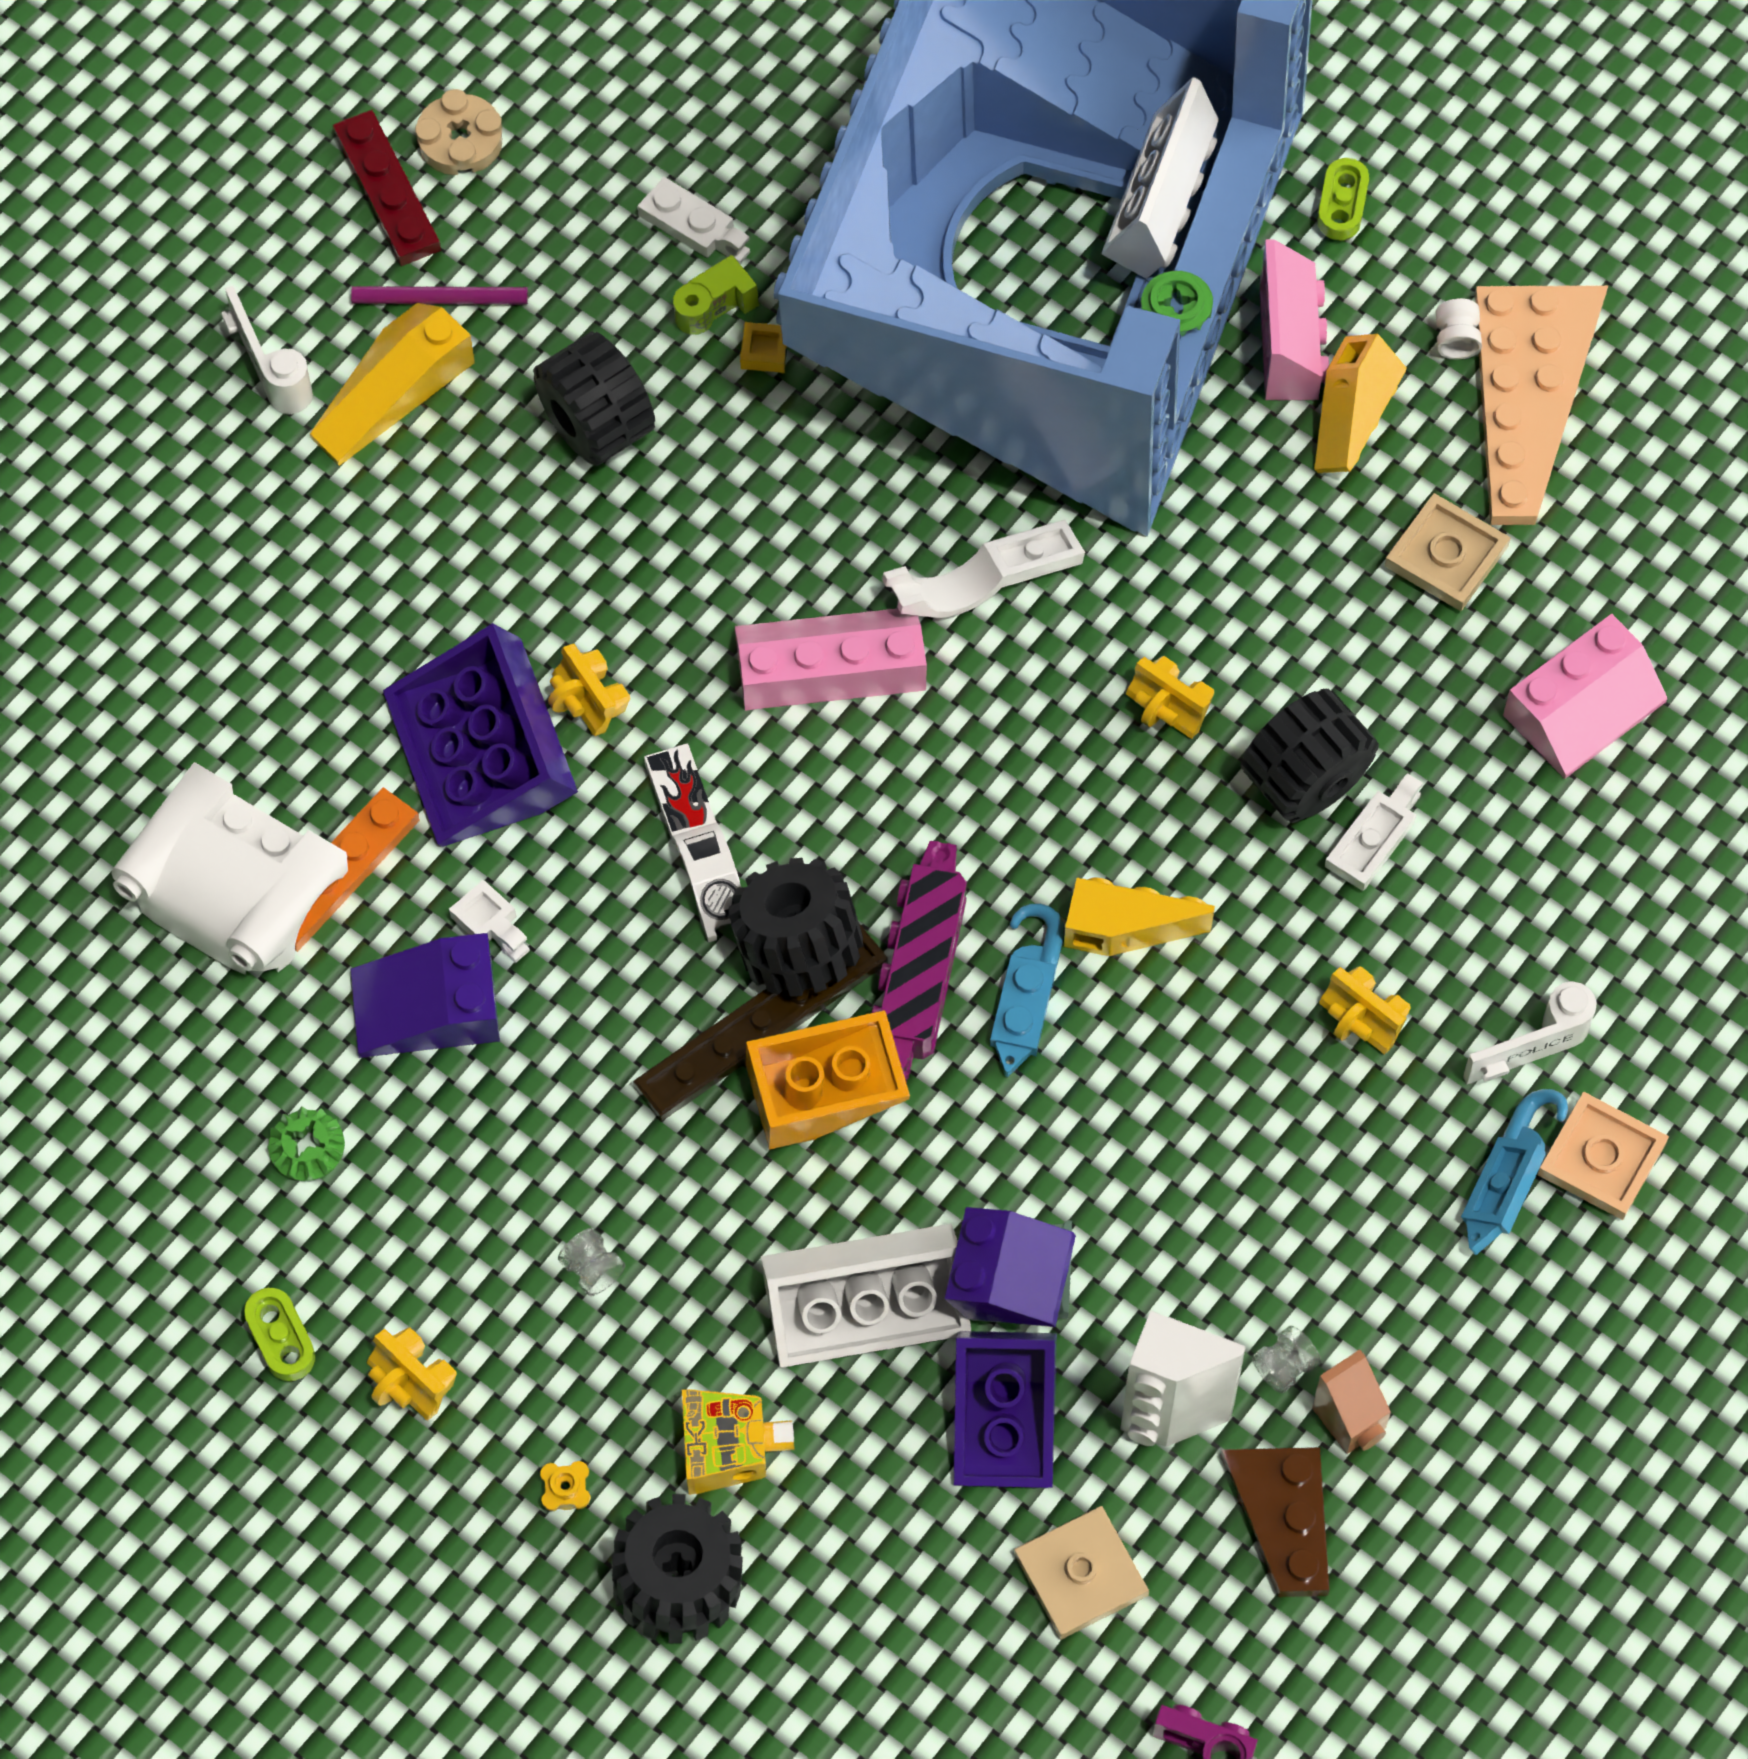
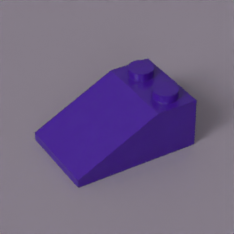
(426, 998)
(1005, 1409)

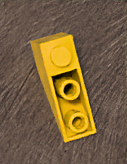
(1354, 397)
(1122, 919)

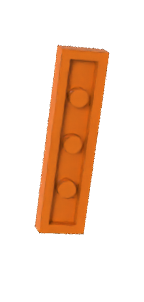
(367, 843)

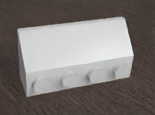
(1163, 182)
(862, 1295)
(1179, 1382)

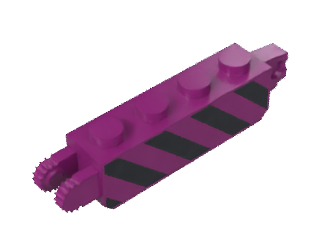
(923, 952)

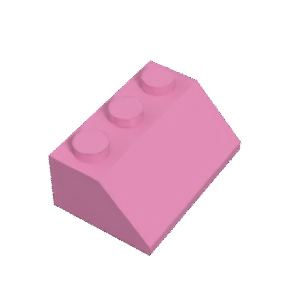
(1291, 325)
(1586, 696)

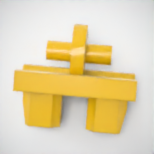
(582, 693)
(1167, 698)
(1362, 1011)
(404, 1377)

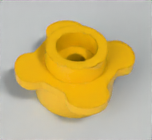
(575, 1496)

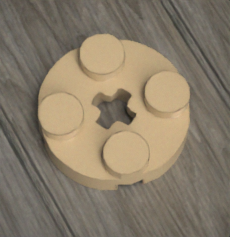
(455, 112)

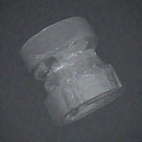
(591, 1261)
(1286, 1359)

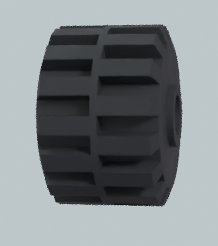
(594, 398)
(1309, 755)
(796, 926)
(670, 1541)

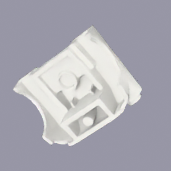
(226, 874)

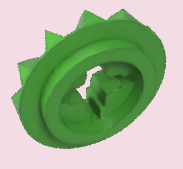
(1191, 292)
(312, 1162)

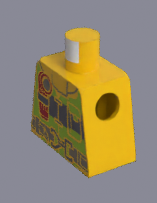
(728, 1439)

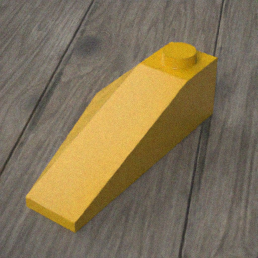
(396, 375)

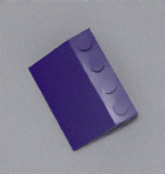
(479, 737)

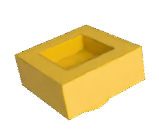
(763, 348)

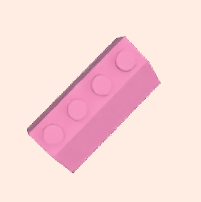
(830, 658)

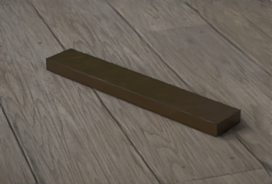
(723, 1045)

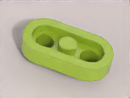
(1343, 202)
(280, 1337)

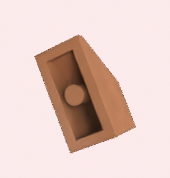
(1352, 1404)

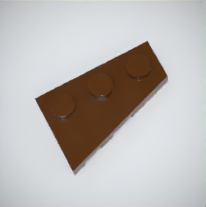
(1286, 1512)

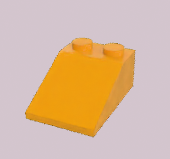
(824, 1077)

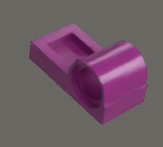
(1187, 1730)

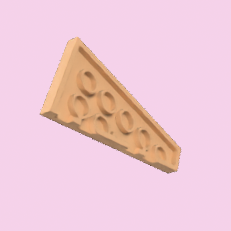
(1529, 378)

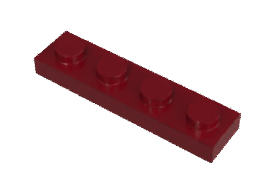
(386, 188)

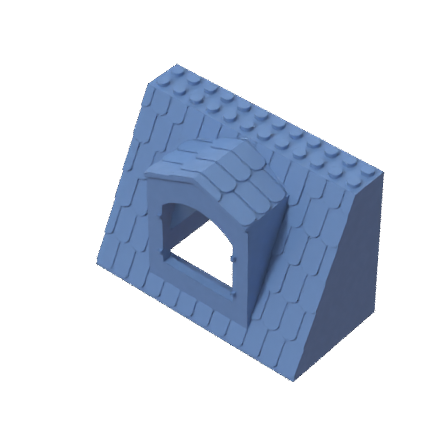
(1065, 96)

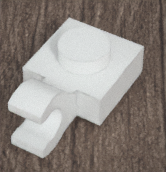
(488, 912)

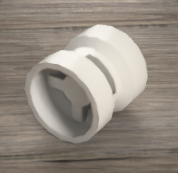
(1458, 329)

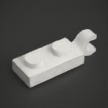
(692, 221)
(1375, 834)

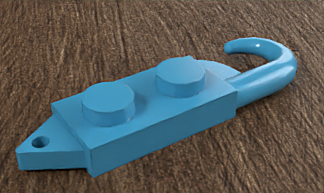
(1027, 990)
(1509, 1172)

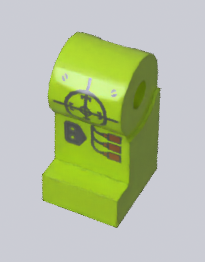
(713, 295)

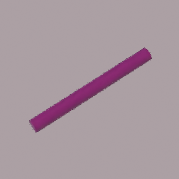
(439, 295)

